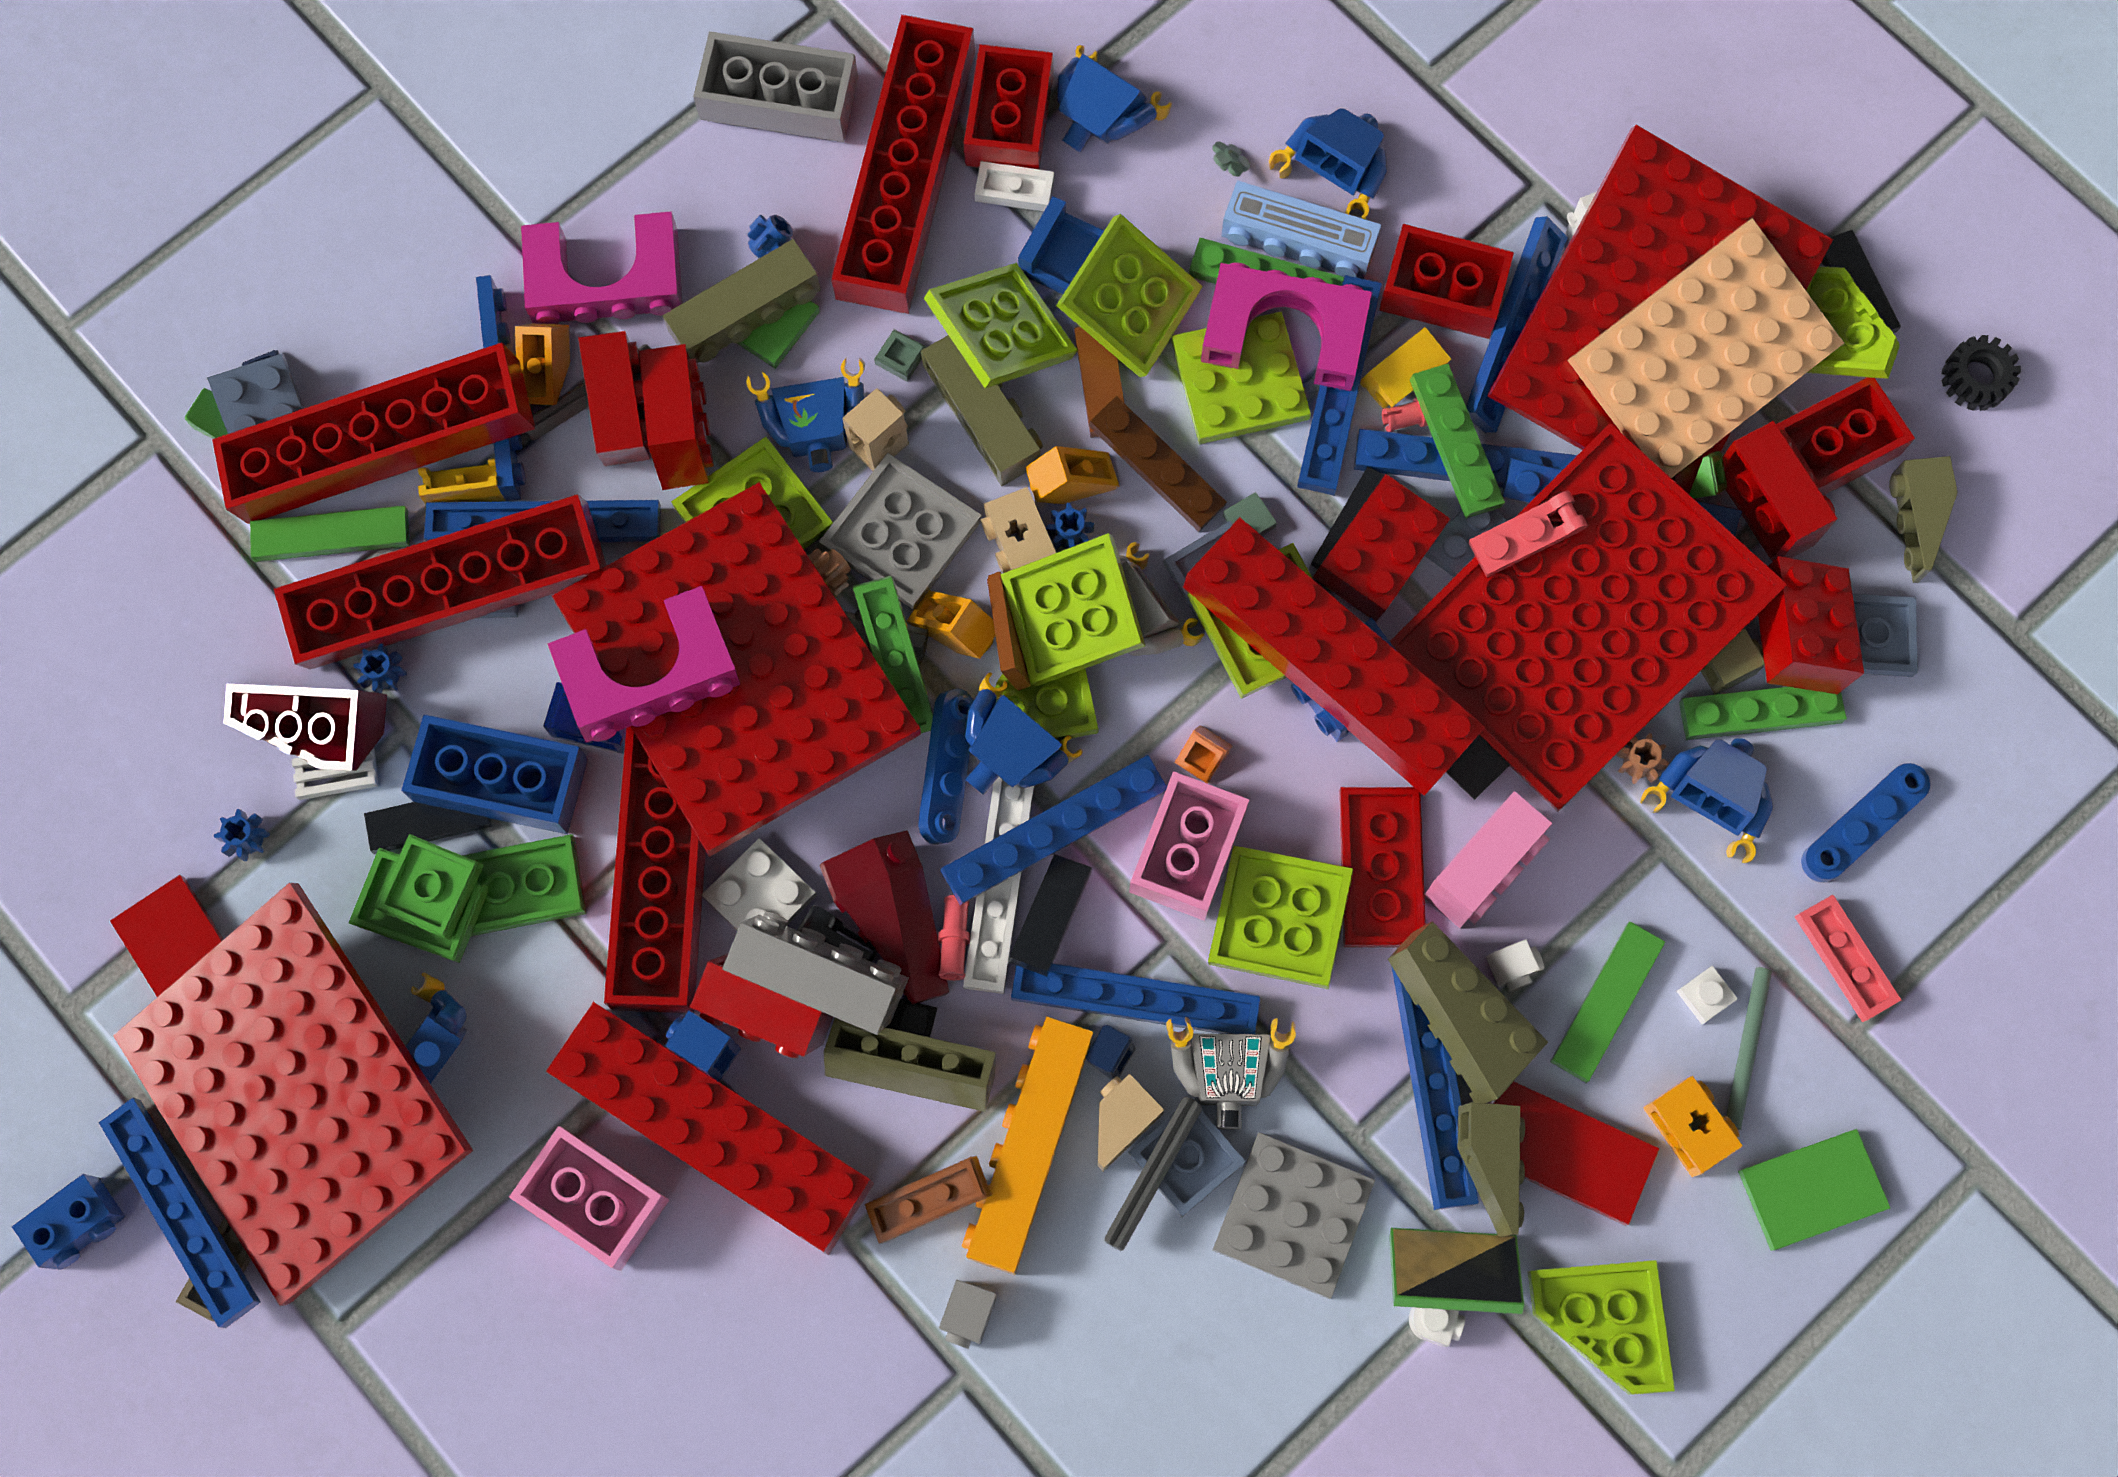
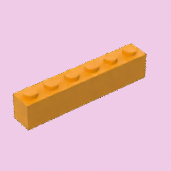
(1029, 1145)

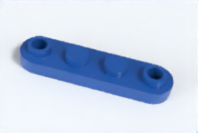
(945, 768)
(1865, 822)

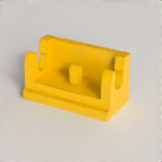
(1391, 378)
(461, 484)

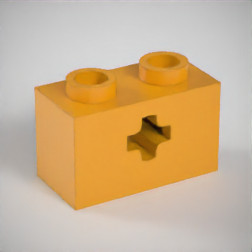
(1699, 1148)

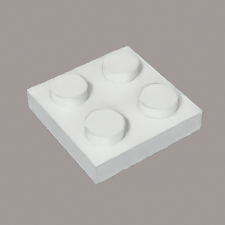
(758, 885)

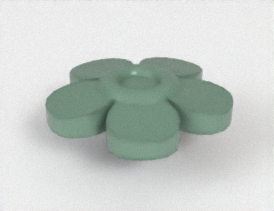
(1230, 158)

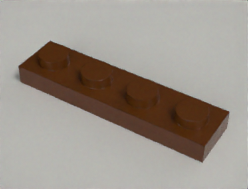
(1157, 463)

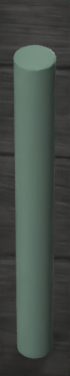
(1748, 1045)

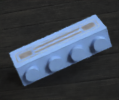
(1300, 230)

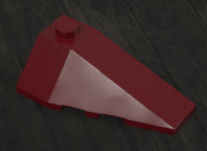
(316, 724)
(889, 901)

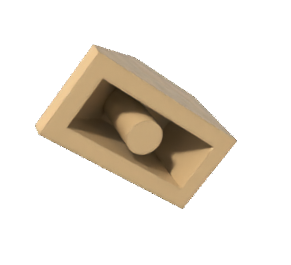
(1123, 1117)

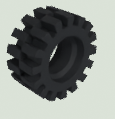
(1995, 359)

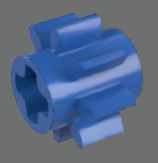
(768, 234)
(1069, 518)
(371, 661)
(233, 826)

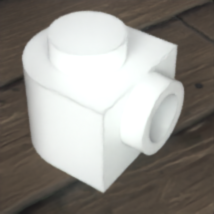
(1515, 965)
(1436, 1325)

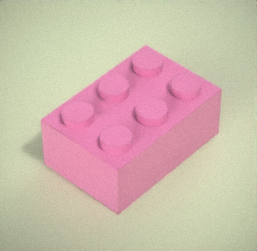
(1188, 845)
(1489, 861)
(589, 1198)

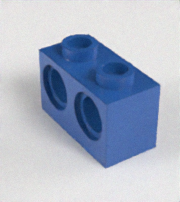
(702, 1045)

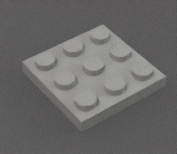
(901, 529)
(1294, 1215)

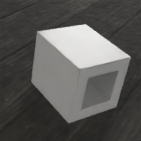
(967, 1314)

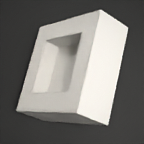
(1707, 995)

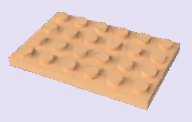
(1706, 350)

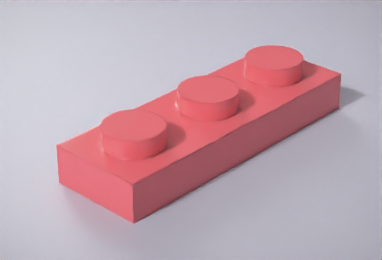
(1847, 958)

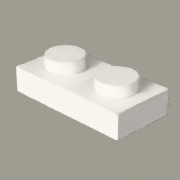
(1014, 186)

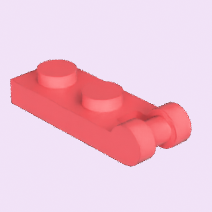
(1526, 534)

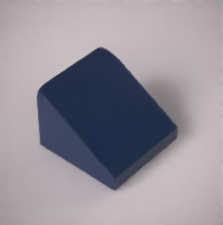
(1110, 1052)

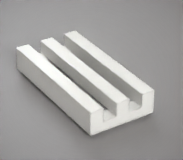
(301, 777)

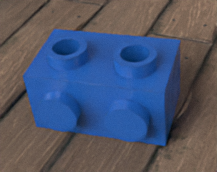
(69, 1222)

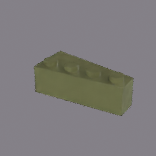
(1470, 1016)

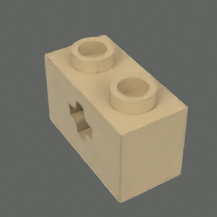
(876, 428)
(1018, 515)

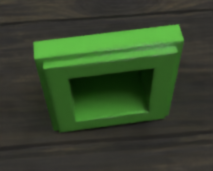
(205, 415)
(1710, 477)

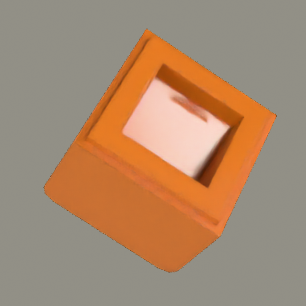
(1203, 753)

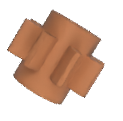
(832, 569)
(1652, 755)

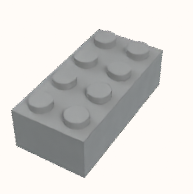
(776, 86)
(816, 972)

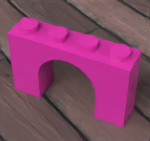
(648, 287)
(1334, 309)
(606, 707)

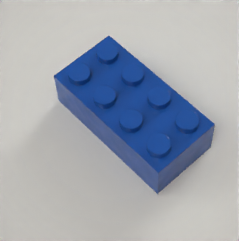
(495, 774)

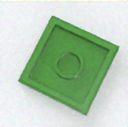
(775, 340)
(429, 886)

